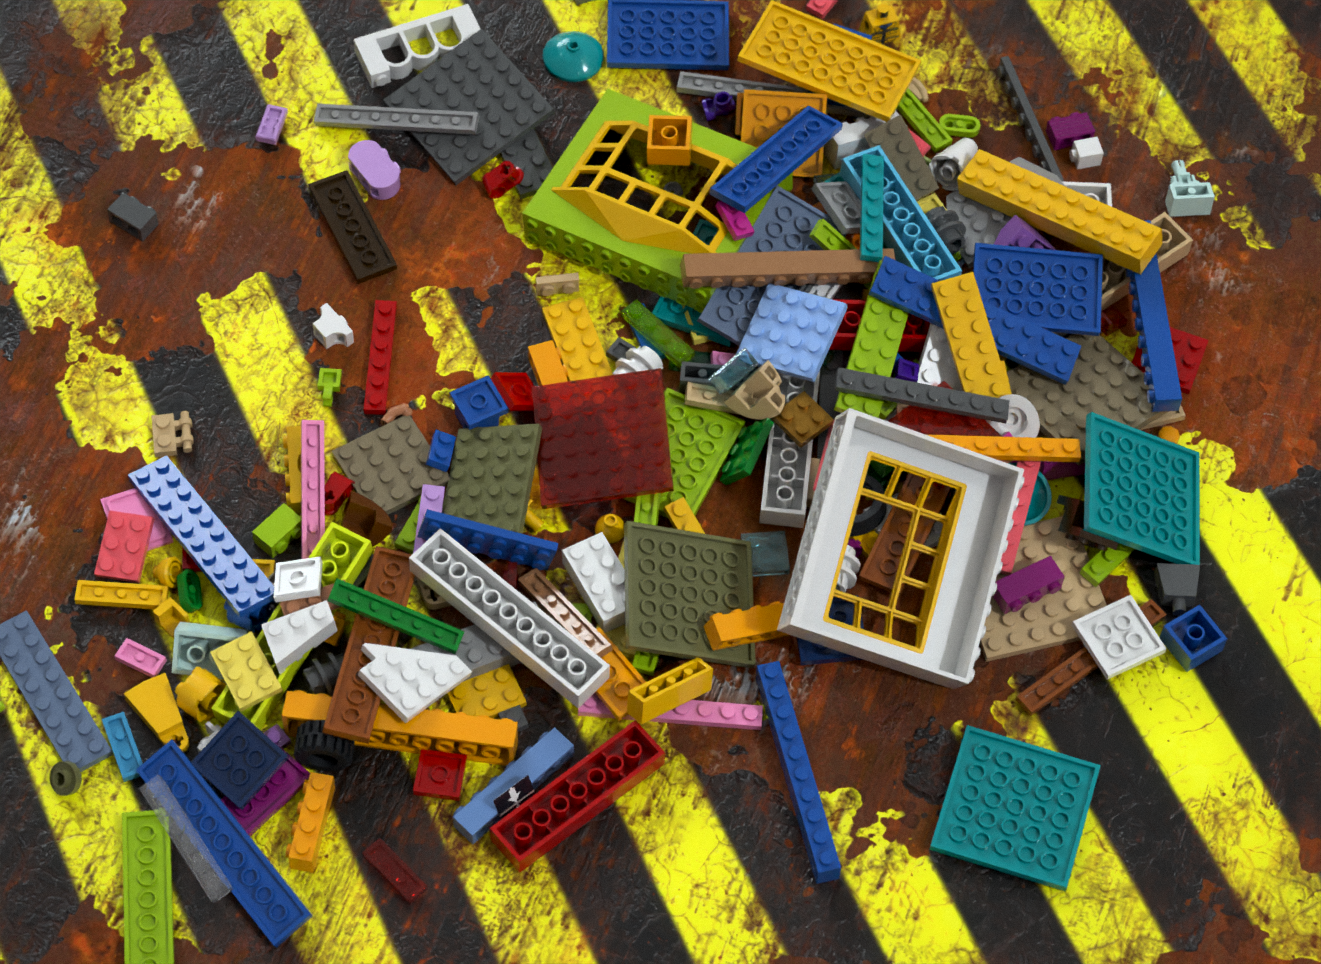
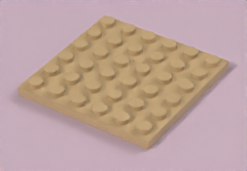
(1051, 618)

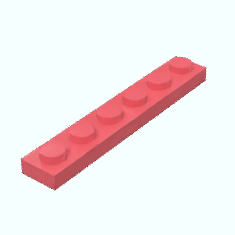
(1019, 515)

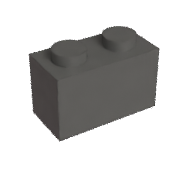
(133, 216)

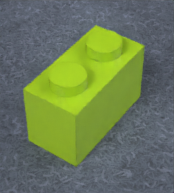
(278, 531)

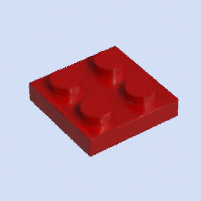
(515, 390)
(440, 774)

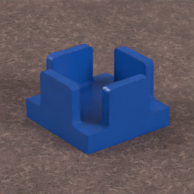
(478, 404)

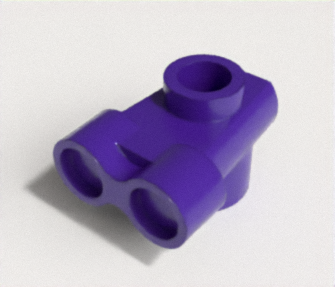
(720, 105)

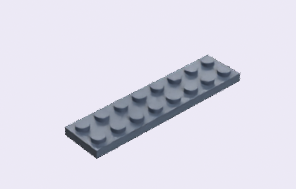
(50, 694)

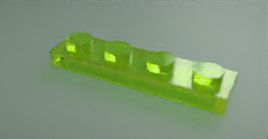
(657, 333)

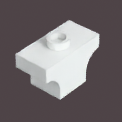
(332, 328)

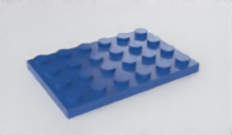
(668, 34)
(1042, 286)

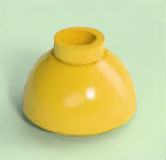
(611, 526)
(167, 571)

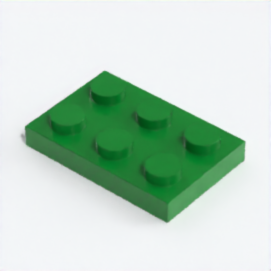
(746, 451)

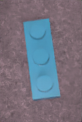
(123, 745)

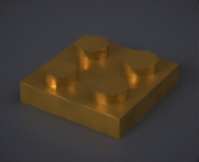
(803, 419)

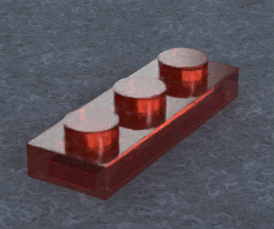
(394, 871)

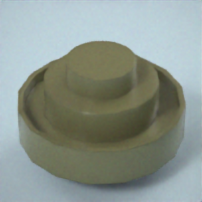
(65, 778)

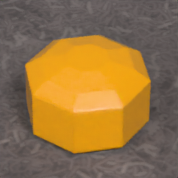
(1169, 433)

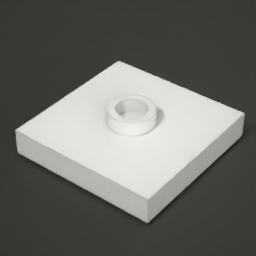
(298, 579)

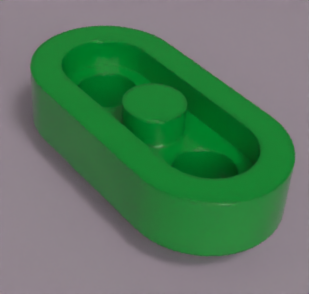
(189, 591)

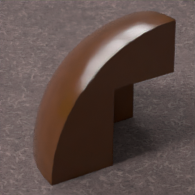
(366, 518)

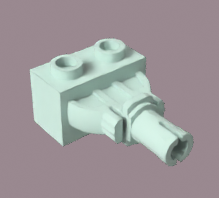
(1186, 194)

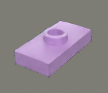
(271, 124)

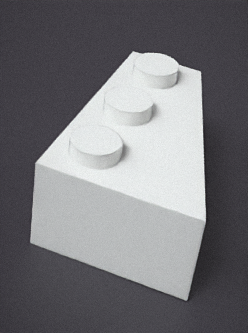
(298, 633)

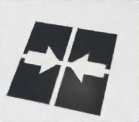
(514, 797)

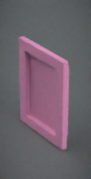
(132, 502)

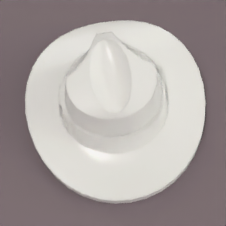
(1022, 418)

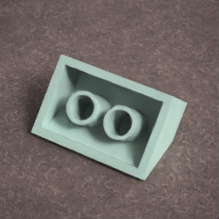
(195, 642)

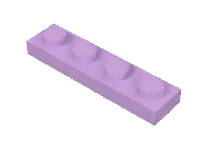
(431, 499)

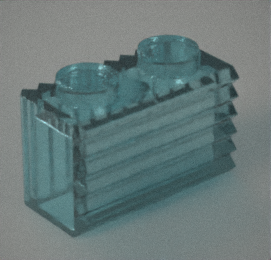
(733, 371)

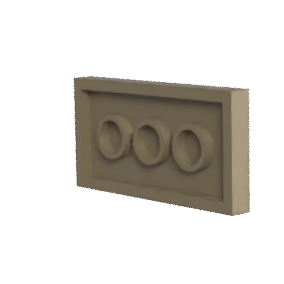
(904, 156)

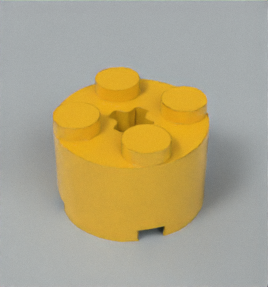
(199, 694)

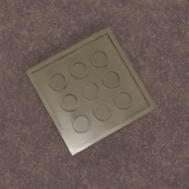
(390, 464)

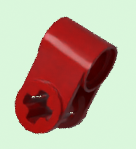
(500, 179)
(336, 492)

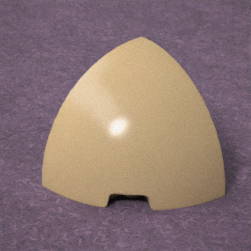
(759, 394)

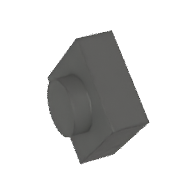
(618, 349)
(515, 714)

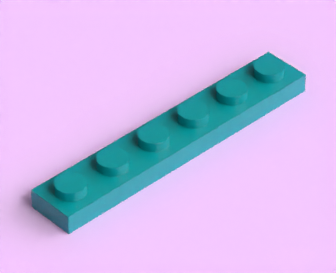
(871, 208)

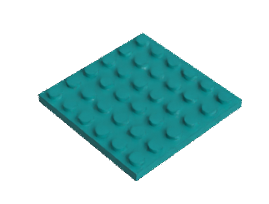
(1142, 491)
(1015, 808)

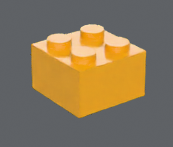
(669, 140)

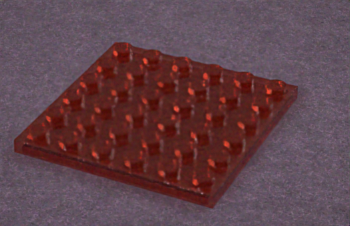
(602, 438)

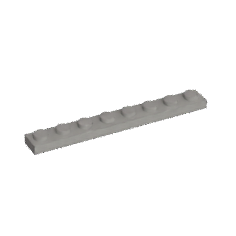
(396, 118)

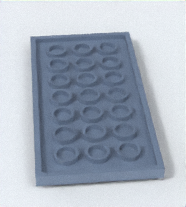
(780, 227)

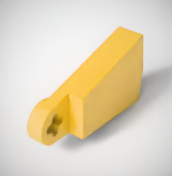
(158, 709)

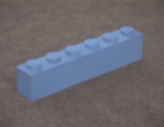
(536, 762)

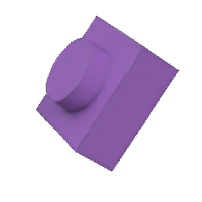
(278, 736)

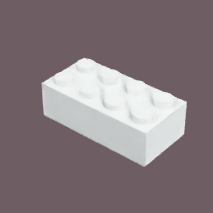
(598, 579)

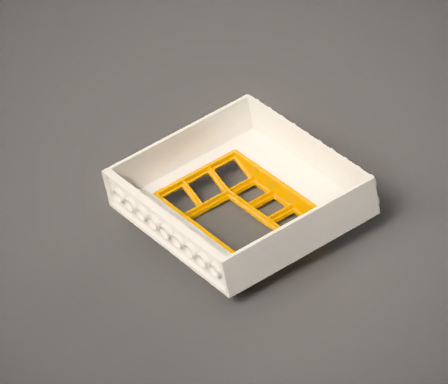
(962, 566)

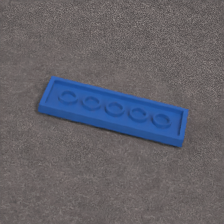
(490, 540)

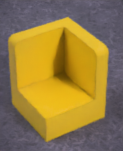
(169, 615)

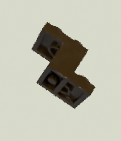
(1073, 525)

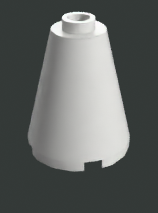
(951, 162)

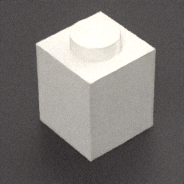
(1086, 153)

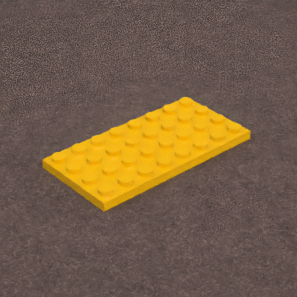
(829, 61)

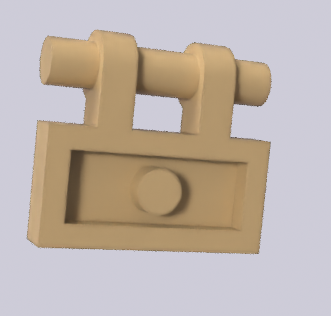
(165, 437)

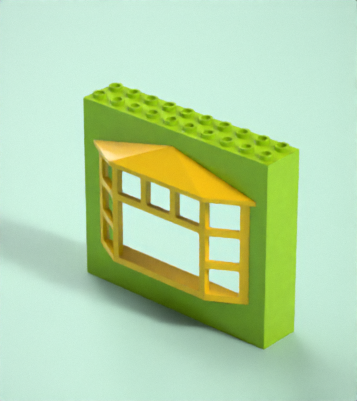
(621, 236)

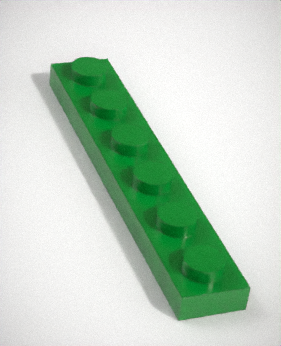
(395, 616)

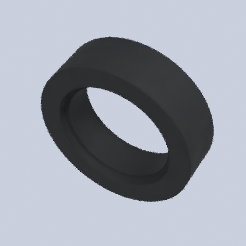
(874, 516)

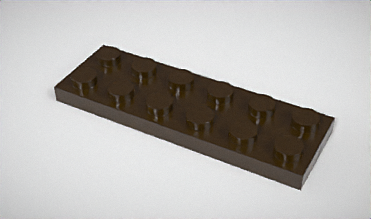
(352, 227)

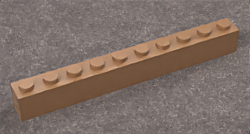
(777, 268)

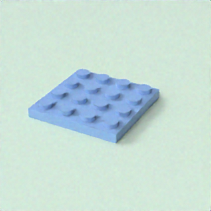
(793, 330)

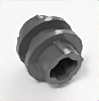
(948, 228)
(323, 677)

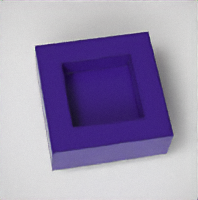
(906, 370)

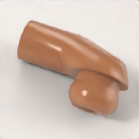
(393, 412)

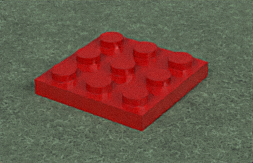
(1188, 356)

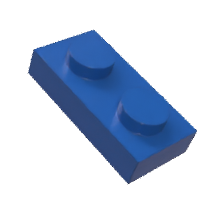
(440, 450)

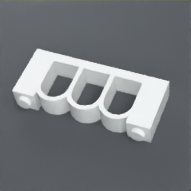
(381, 71)

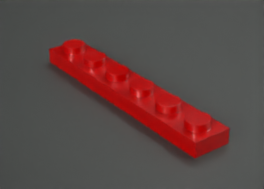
(380, 357)

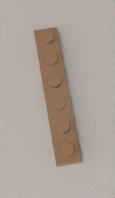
(563, 612)

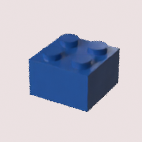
(1193, 638)

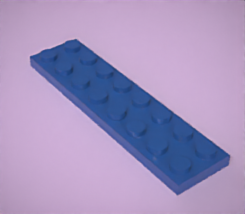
(775, 159)

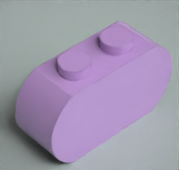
(374, 169)

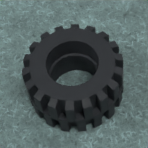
(322, 750)

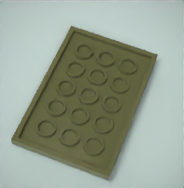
(493, 475)

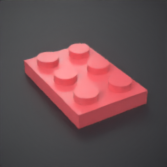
(124, 546)

